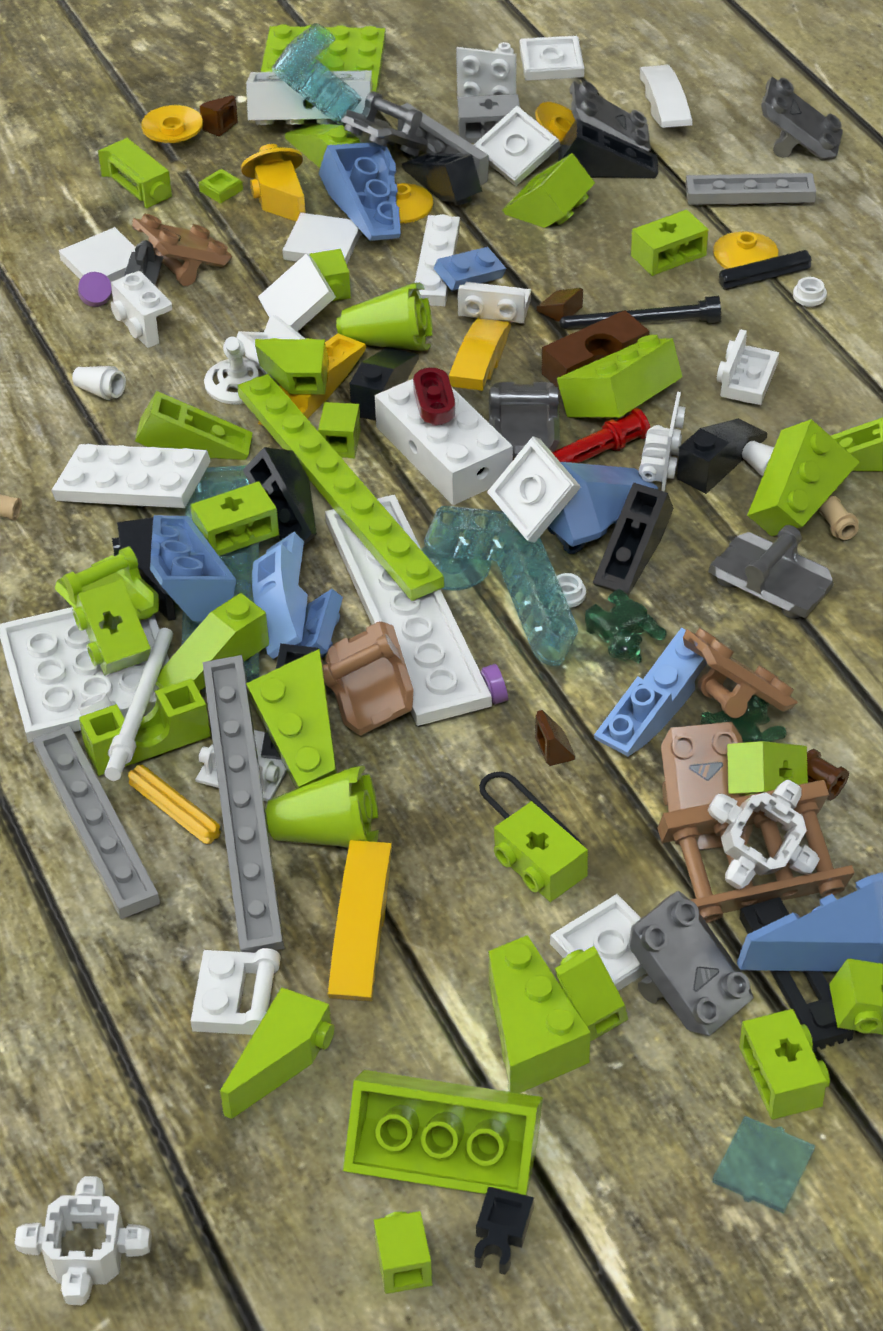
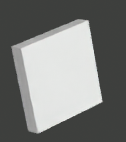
(551, 58)
(517, 145)
(321, 233)
(101, 253)
(298, 294)
(533, 489)
(608, 930)

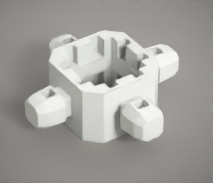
(776, 807)
(76, 1270)

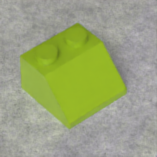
(552, 194)

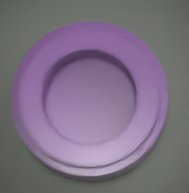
(94, 289)
(495, 683)

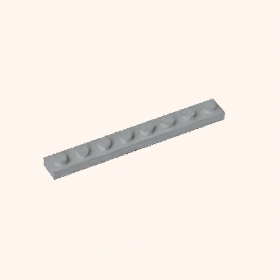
(242, 806)

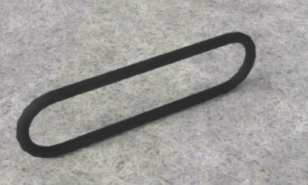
(523, 789)

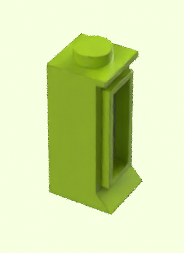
(136, 172)

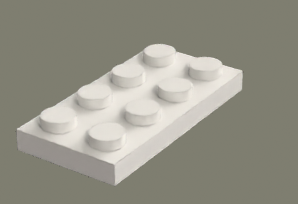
(131, 475)

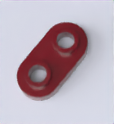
(434, 396)

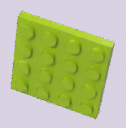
(352, 50)

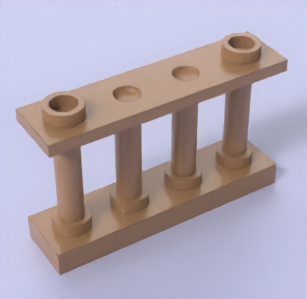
(688, 824)

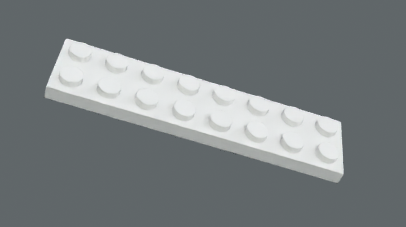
(431, 643)

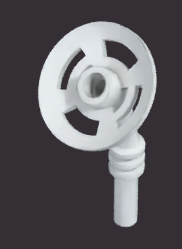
(237, 370)

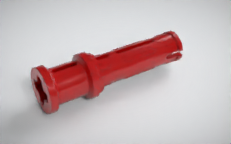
(611, 436)

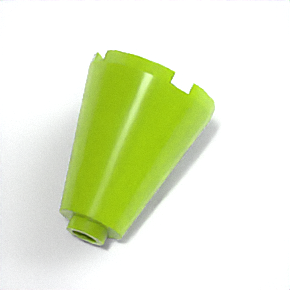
(390, 320)
(326, 811)

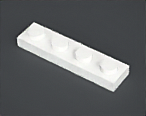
(438, 242)

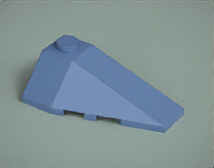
(364, 187)
(596, 502)
(189, 567)
(824, 936)

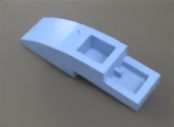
(278, 593)
(652, 700)

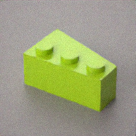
(621, 379)
(799, 477)
(297, 717)
(534, 1017)

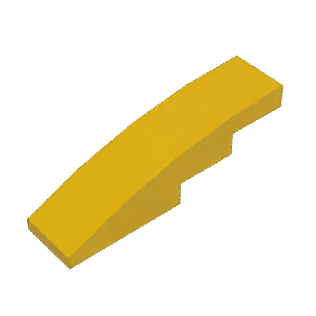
(479, 354)
(342, 357)
(360, 921)

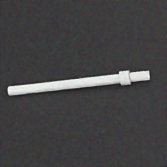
(123, 745)

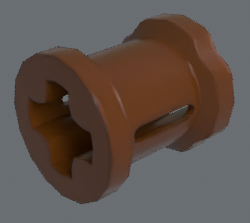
(820, 769)

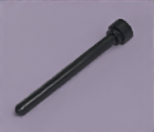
(706, 310)

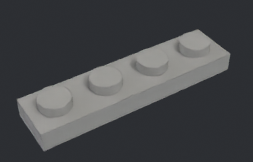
(445, 141)
(750, 188)

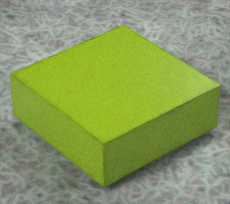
(220, 186)

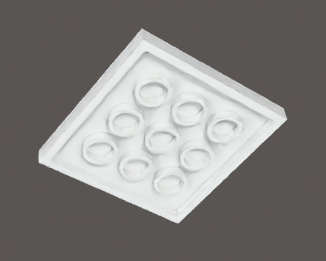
(55, 672)

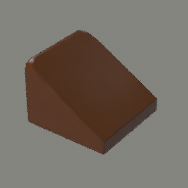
(219, 115)
(562, 303)
(552, 740)

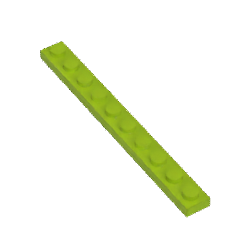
(342, 488)

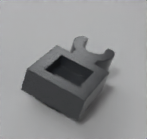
(501, 1224)

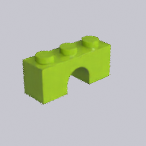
(174, 722)

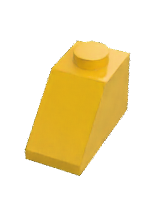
(278, 189)

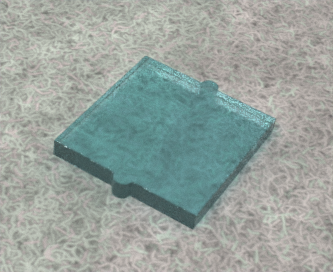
(764, 1164)

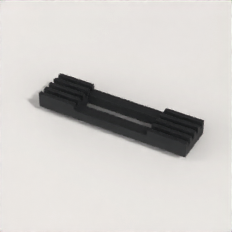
(817, 1015)

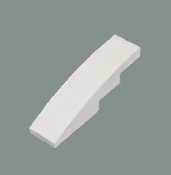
(666, 96)

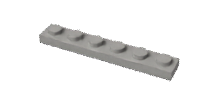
(96, 822)

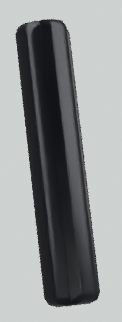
(765, 269)

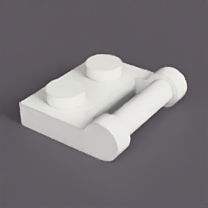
(221, 990)

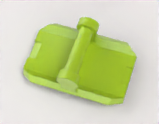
(105, 571)

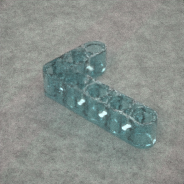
(302, 71)
(524, 567)

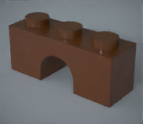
(590, 345)

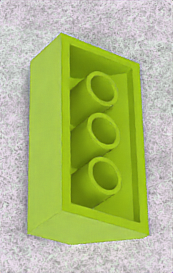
(441, 1133)

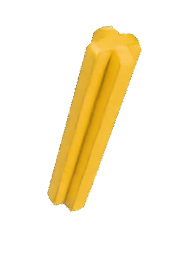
(174, 804)

